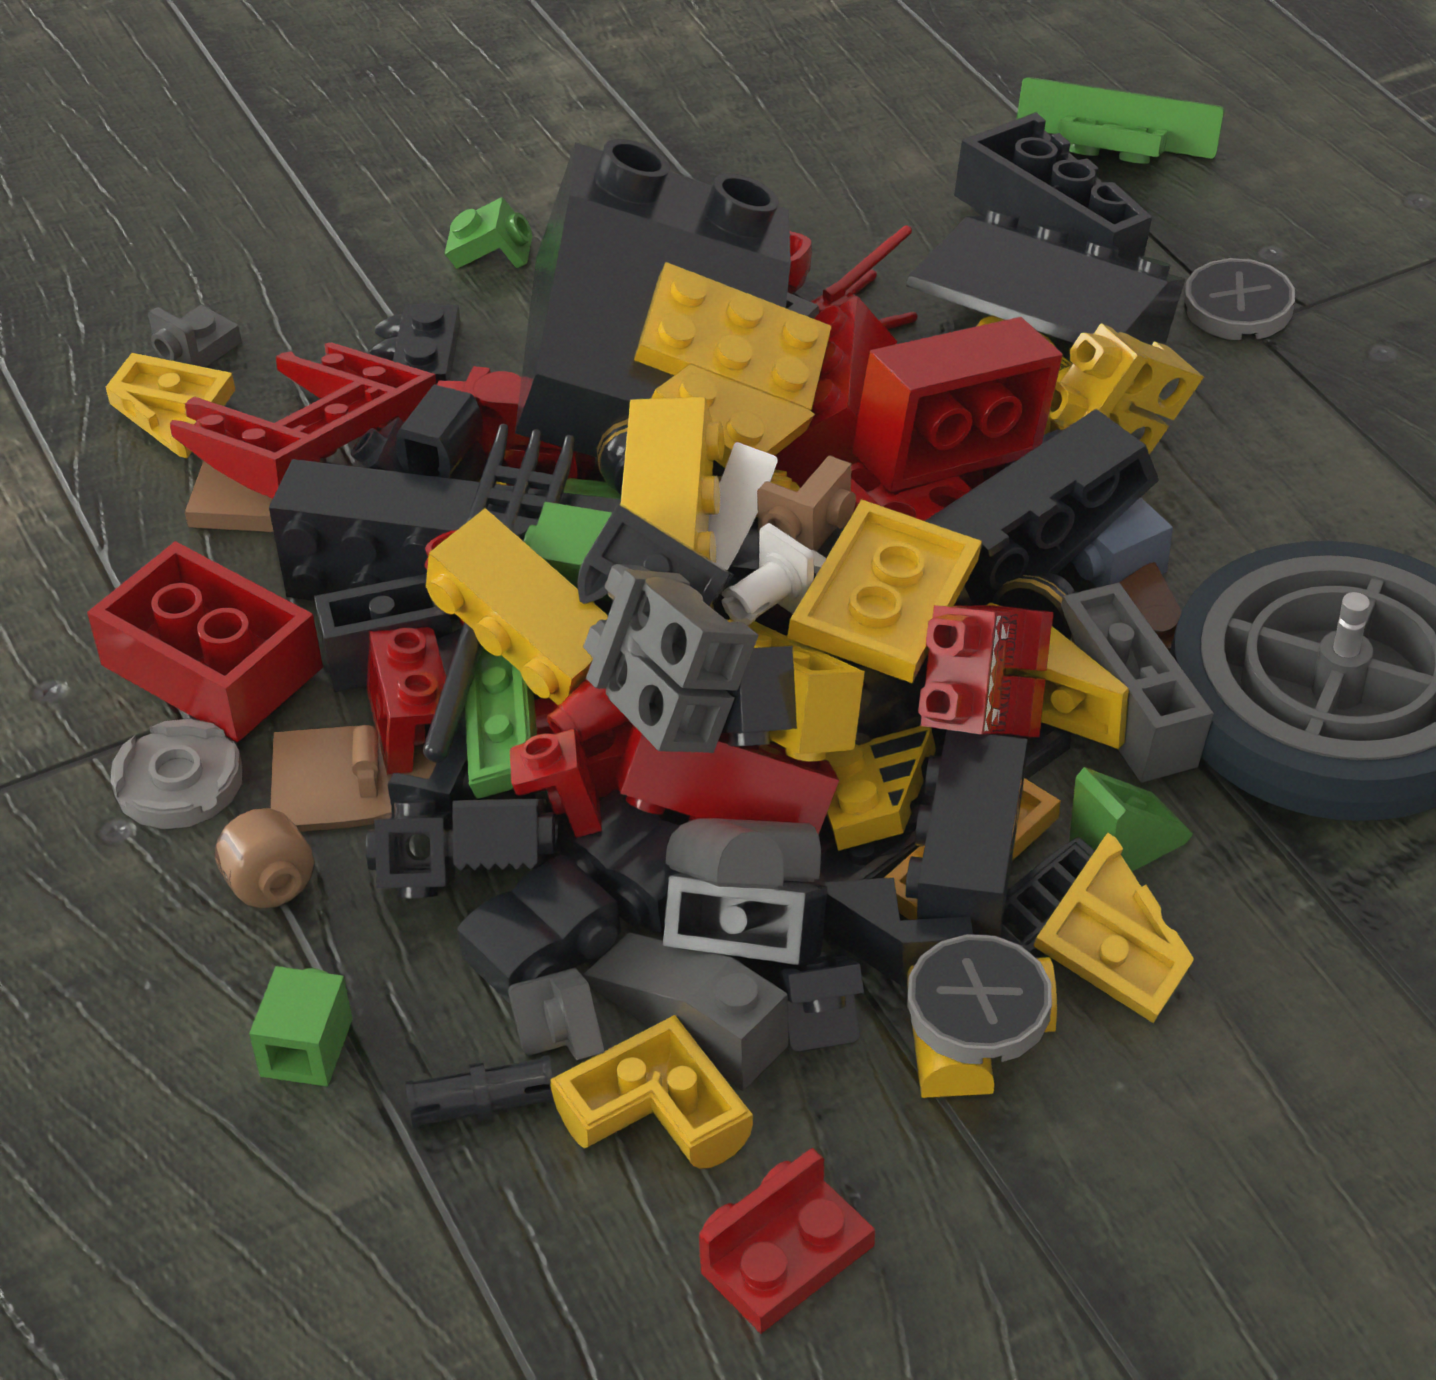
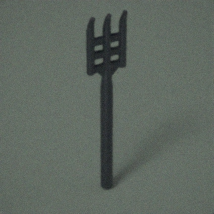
(468, 647)

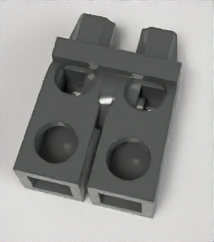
(667, 658)

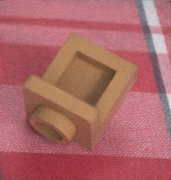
(815, 509)

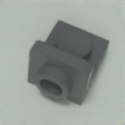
(193, 339)
(556, 1014)

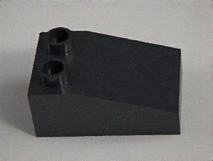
(599, 270)

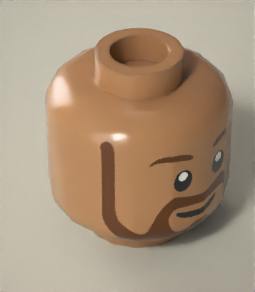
(263, 853)

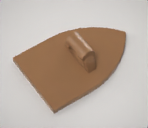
(334, 777)

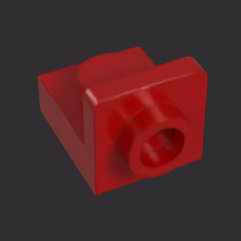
(562, 769)

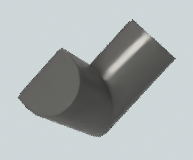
(745, 852)

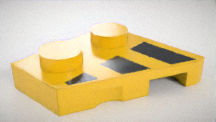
(877, 786)

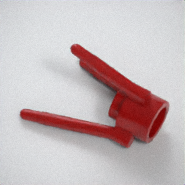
(861, 276)

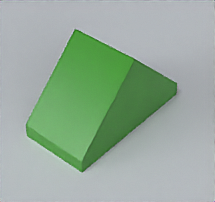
(1129, 814)

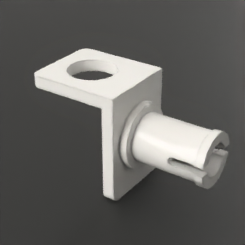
(782, 577)

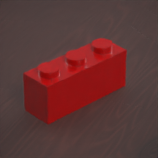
(726, 784)

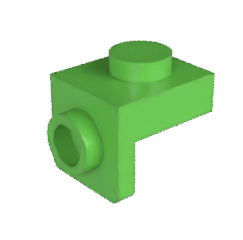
(487, 229)

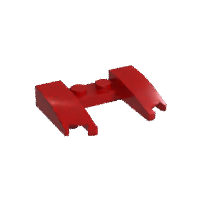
(354, 395)

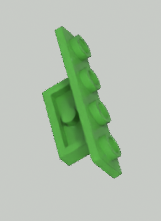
(1122, 120)

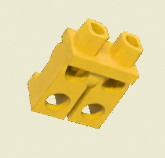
(1123, 383)

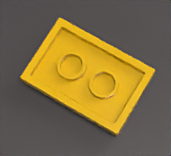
(732, 336)
(882, 589)

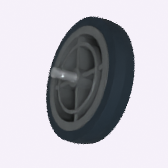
(1319, 677)

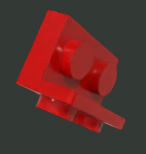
(403, 691)
(782, 1241)

